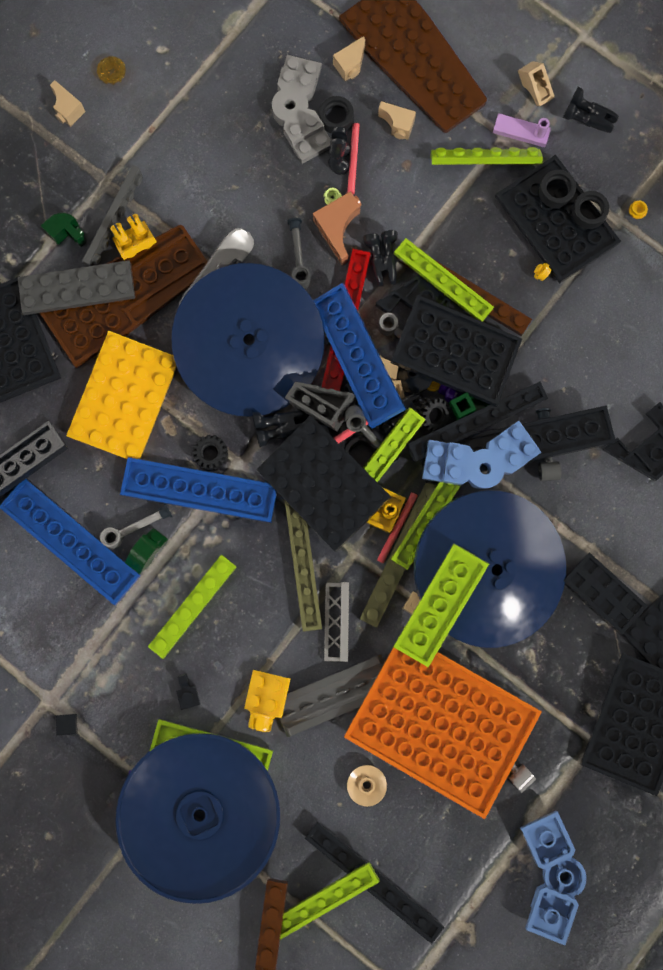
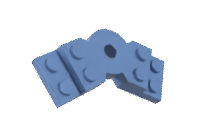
(458, 463)
(554, 900)

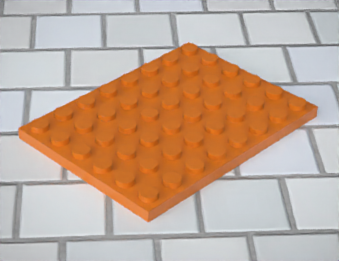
(444, 728)

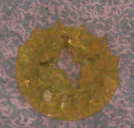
(108, 64)

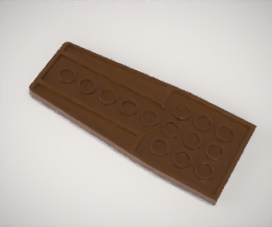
(416, 58)
(158, 279)

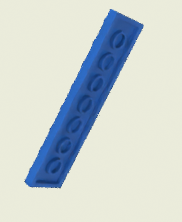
(358, 356)
(198, 490)
(70, 541)

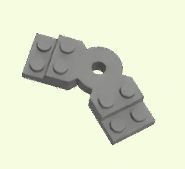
(301, 125)

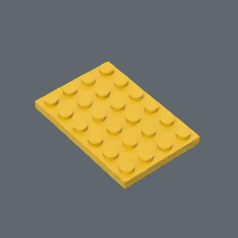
(123, 397)

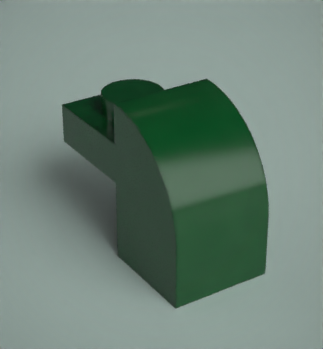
(62, 225)
(466, 405)
(145, 550)

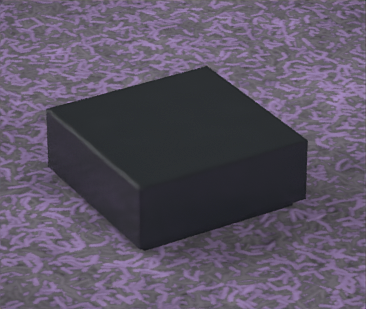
(66, 724)

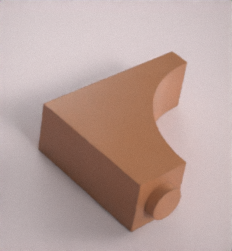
(333, 221)

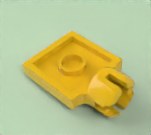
(265, 699)

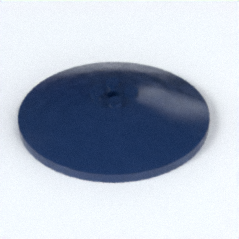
(212, 329)
(505, 533)
(188, 856)

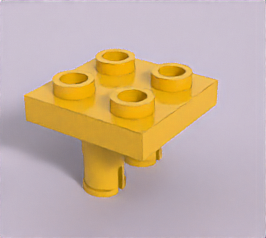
(133, 239)
(388, 513)

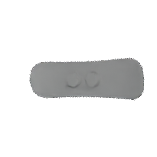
(234, 246)

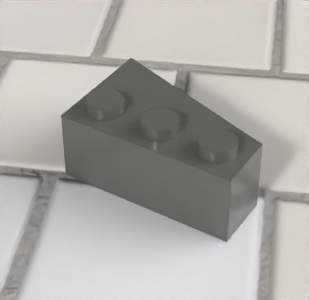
(321, 403)

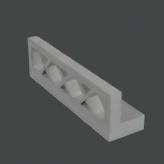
(344, 621)

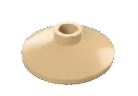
(371, 795)

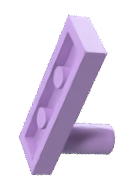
(523, 130)

